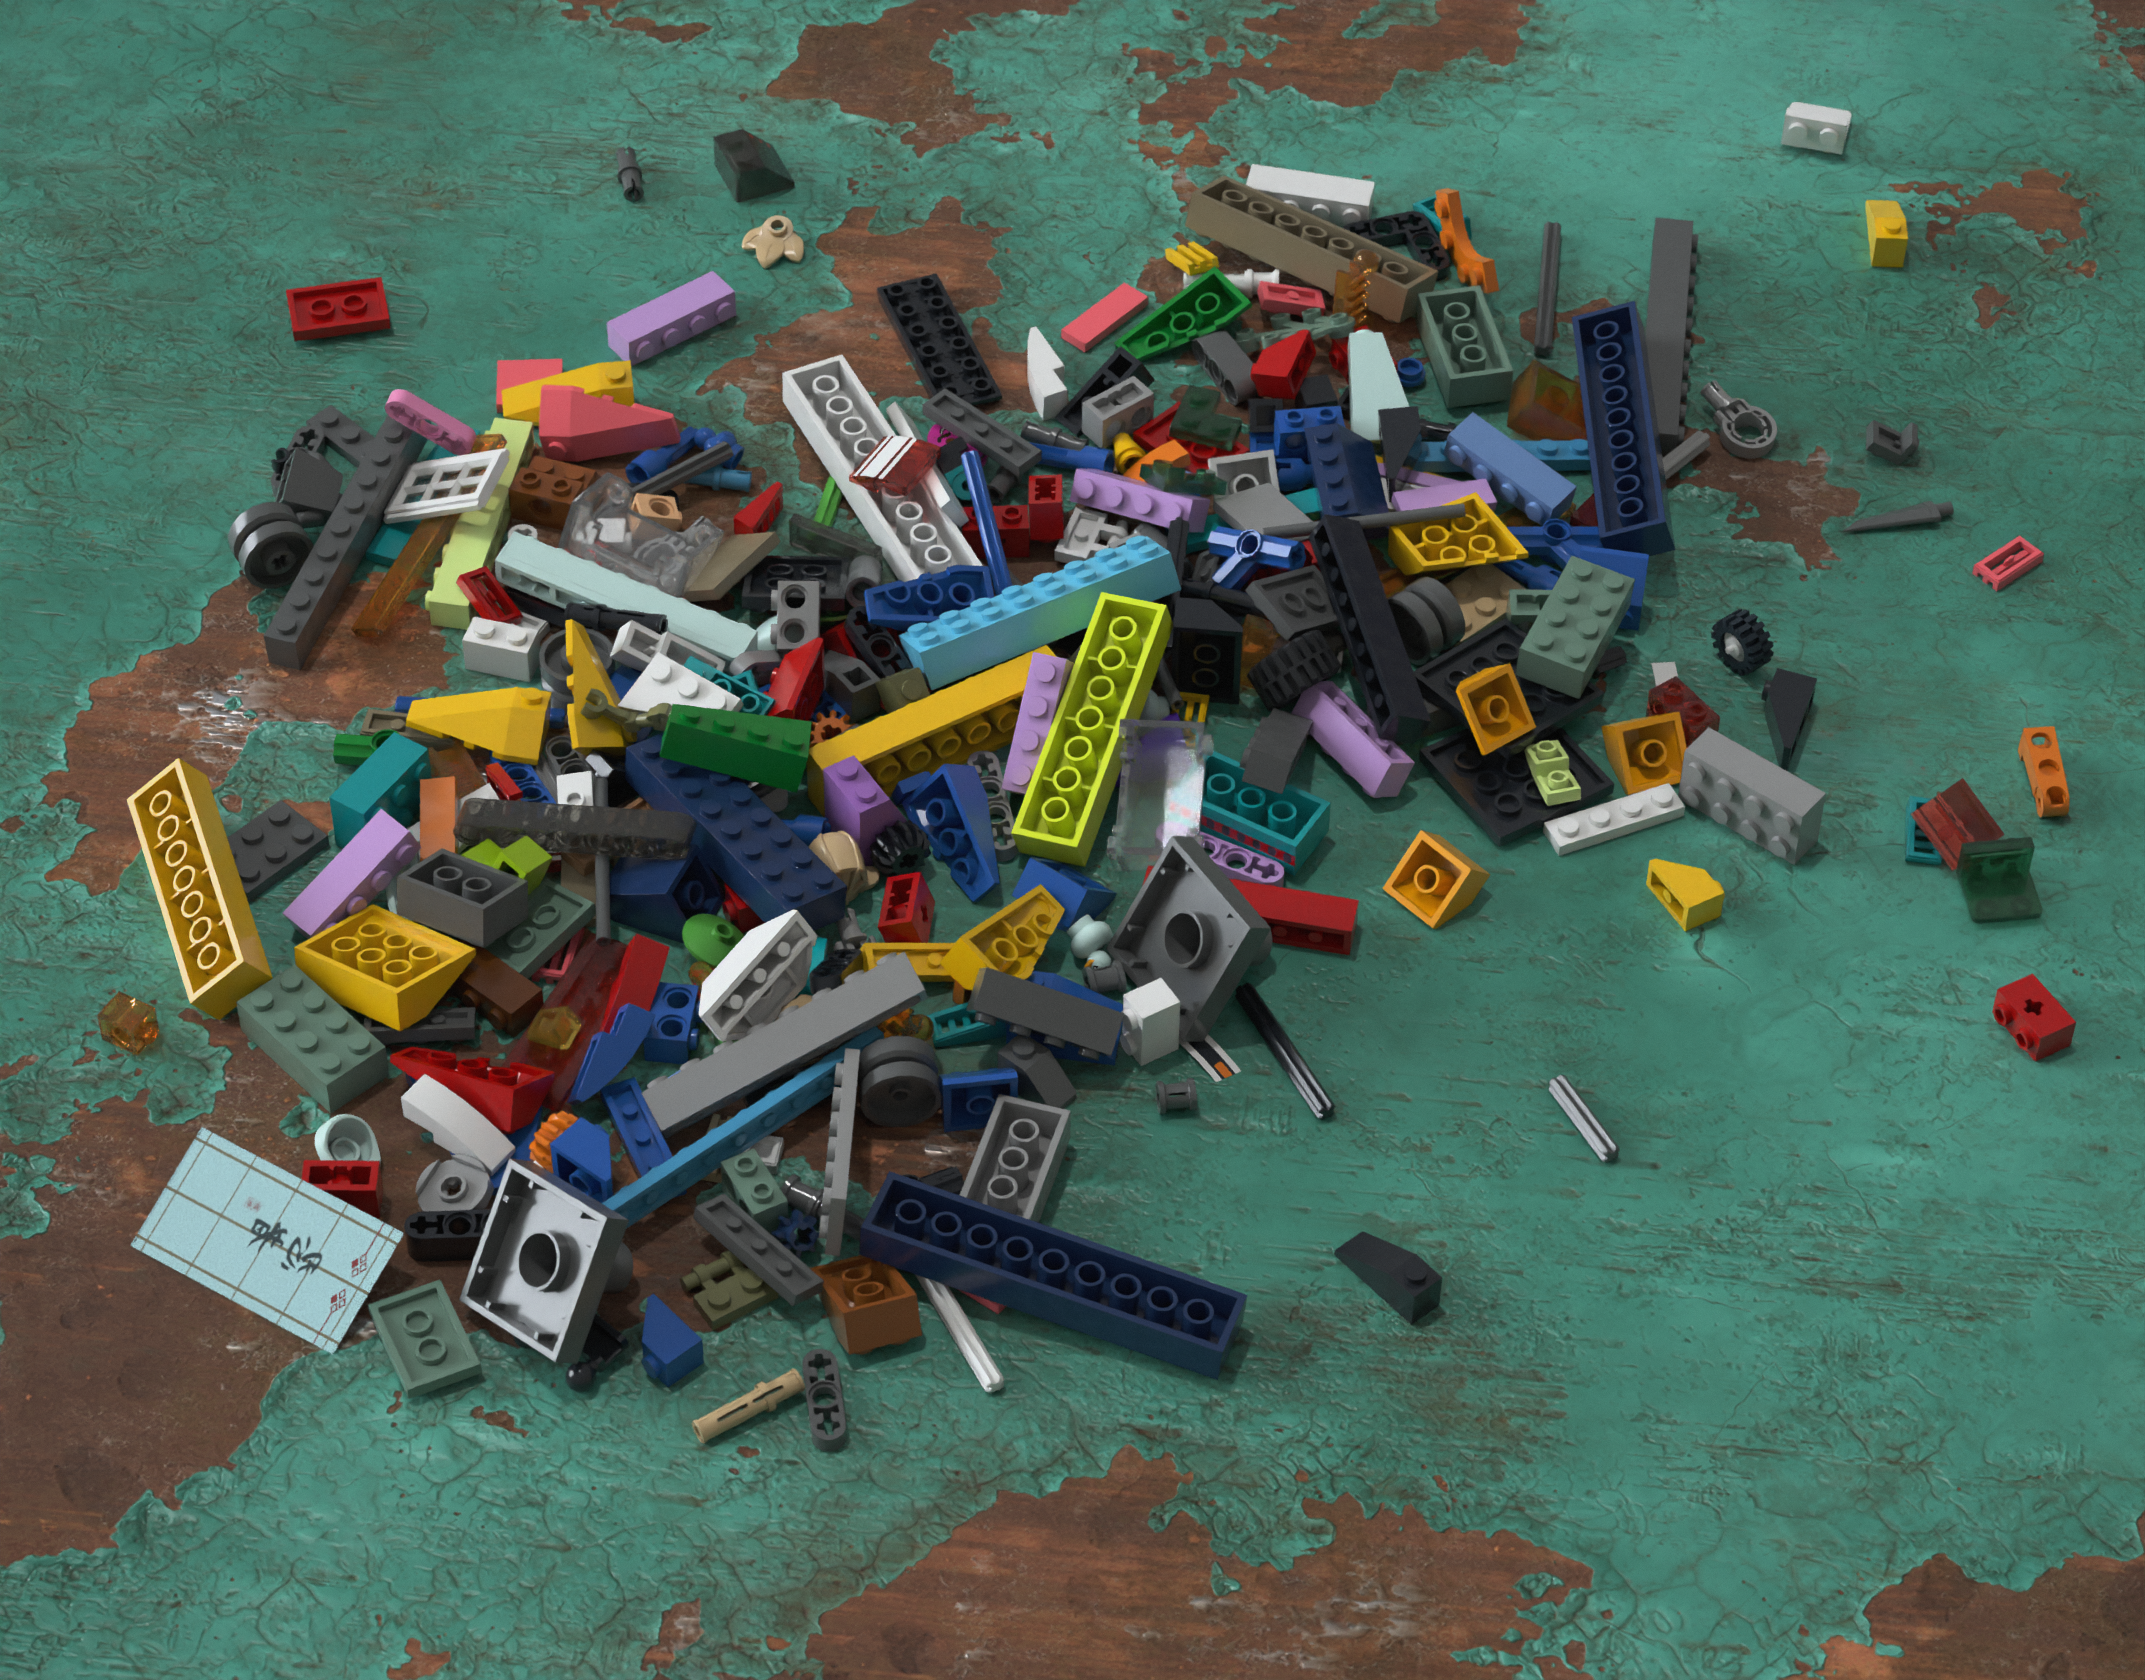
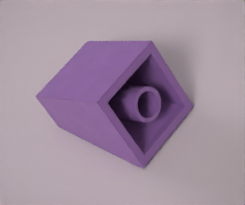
(857, 804)

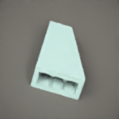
(1371, 383)

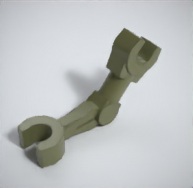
(631, 721)

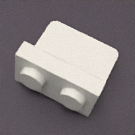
(1816, 127)

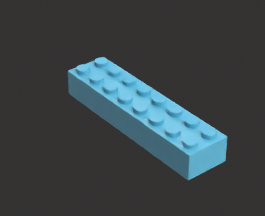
(1036, 612)

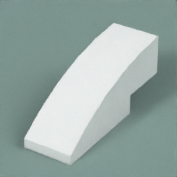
(1045, 376)
(639, 645)
(456, 1124)

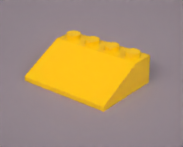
(383, 965)

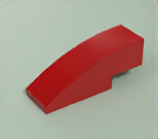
(637, 977)

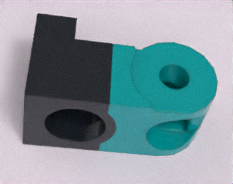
(953, 469)

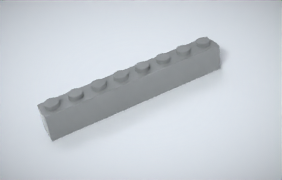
(784, 1044)

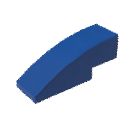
(611, 1051)

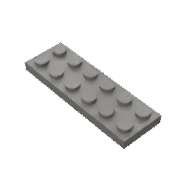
(839, 1152)

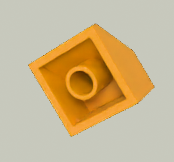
(1435, 879)

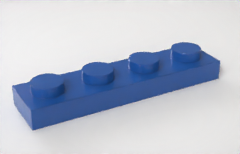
(636, 1126)

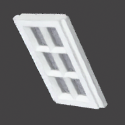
(446, 486)

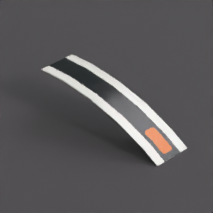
(1211, 1058)

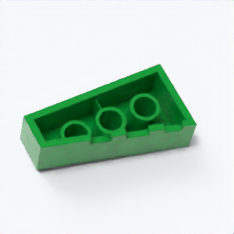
(739, 744)

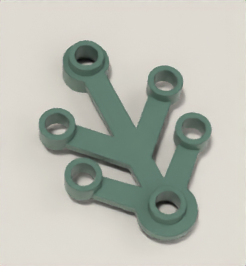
(1336, 326)

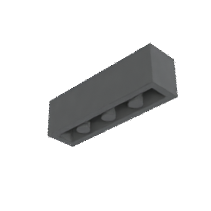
(1275, 750)
(1044, 1012)

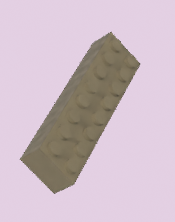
(1304, 245)

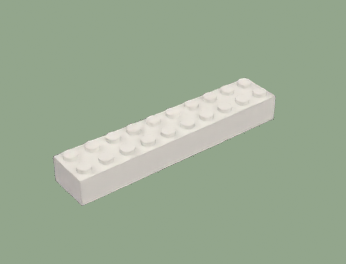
(843, 430)

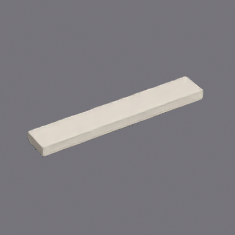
(934, 477)

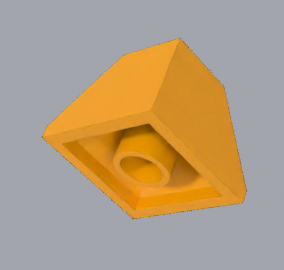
(1494, 707)
(1646, 751)

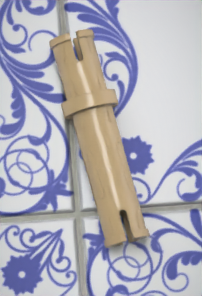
(787, 1384)

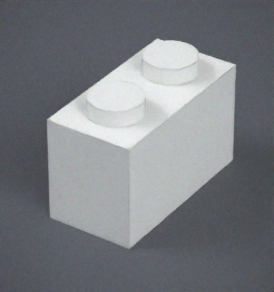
(501, 649)
(1150, 1022)

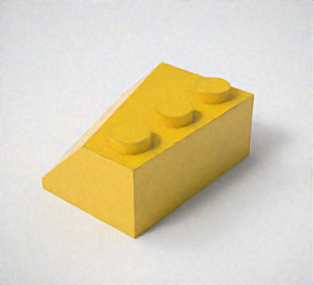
(1454, 542)

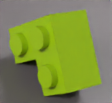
(519, 859)

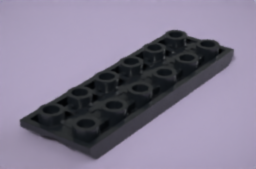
(937, 340)

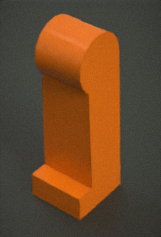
(2045, 771)

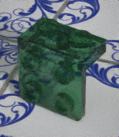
(1998, 880)

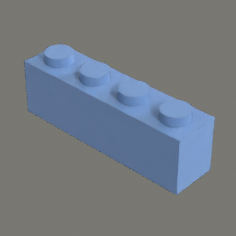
(1509, 470)

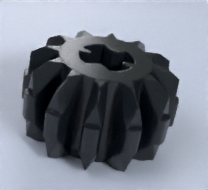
(900, 849)

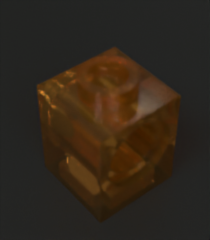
(128, 1023)

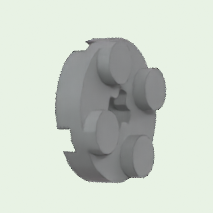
(463, 1171)

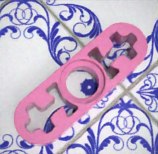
(412, 411)

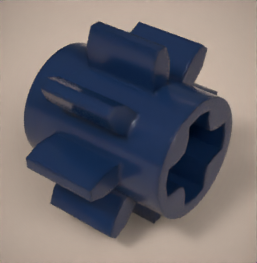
(805, 1230)

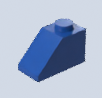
(668, 1344)

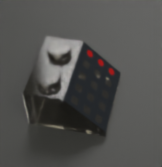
(749, 166)

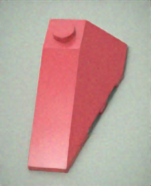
(589, 427)

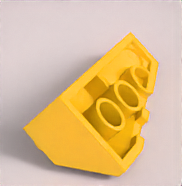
(606, 378)
(590, 673)
(500, 720)
(1007, 940)

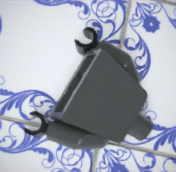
(307, 485)

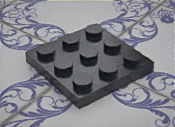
(764, 577)

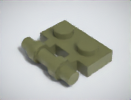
(731, 1297)

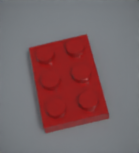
(338, 309)
(1156, 434)

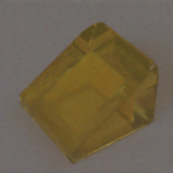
(554, 1027)

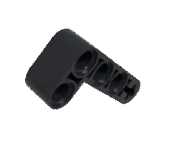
(445, 1234)

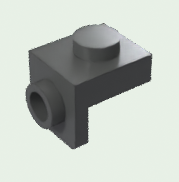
(1891, 444)

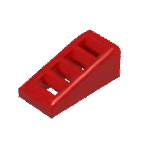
(761, 512)

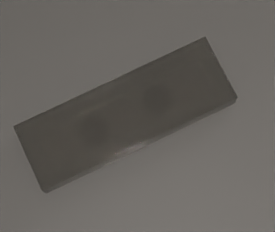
(829, 541)

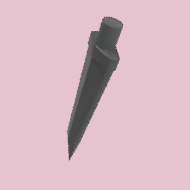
(1914, 514)

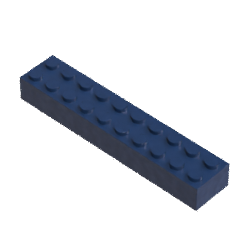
(1622, 431)
(1053, 1275)

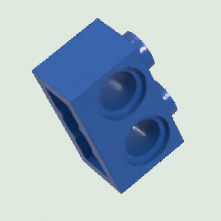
(1290, 425)
(675, 1024)

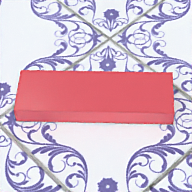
(1104, 317)

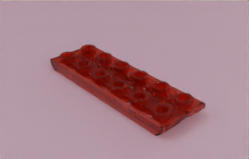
(586, 992)

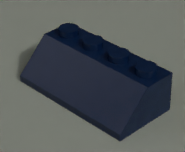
(1345, 475)

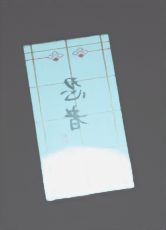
(267, 1240)

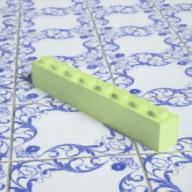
(478, 533)

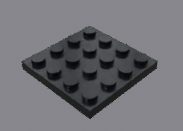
(1494, 648)
(1502, 790)

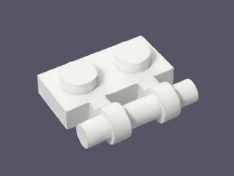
(1084, 533)

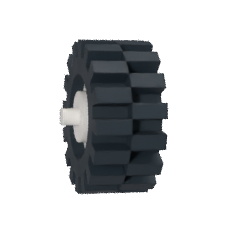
(1742, 642)

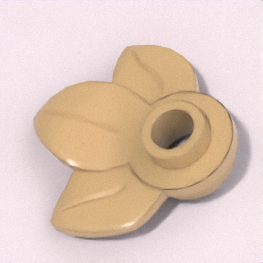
(774, 244)

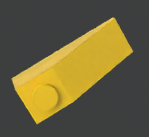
(1886, 233)

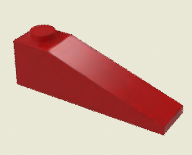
(502, 1095)

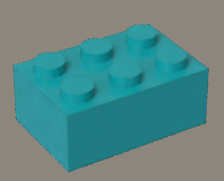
(384, 782)

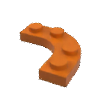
(1470, 266)

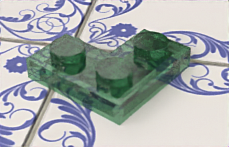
(1199, 423)
(1174, 479)

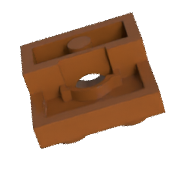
(546, 491)

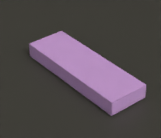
(1442, 494)

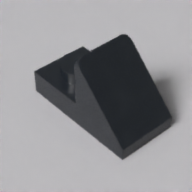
(613, 769)

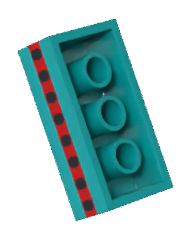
(1261, 820)

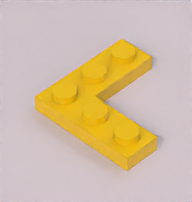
(922, 956)

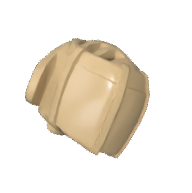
(844, 858)

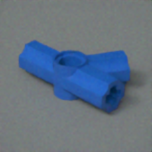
(1556, 540)
(1251, 551)

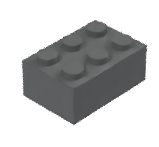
(462, 897)

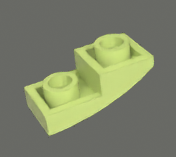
(1551, 772)

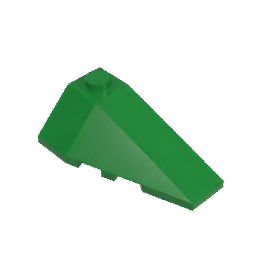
(1194, 312)

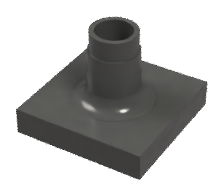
(1192, 934)
(546, 1261)

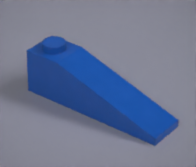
(927, 597)
(958, 824)

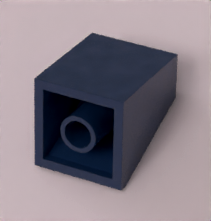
(663, 893)

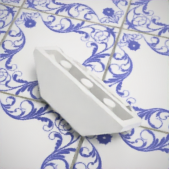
(758, 977)

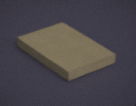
(730, 564)

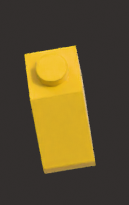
(1685, 892)

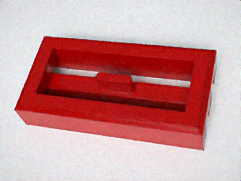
(485, 600)
(506, 787)

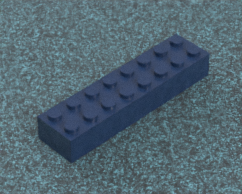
(740, 837)

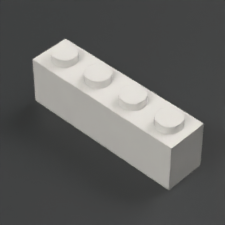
(1325, 196)

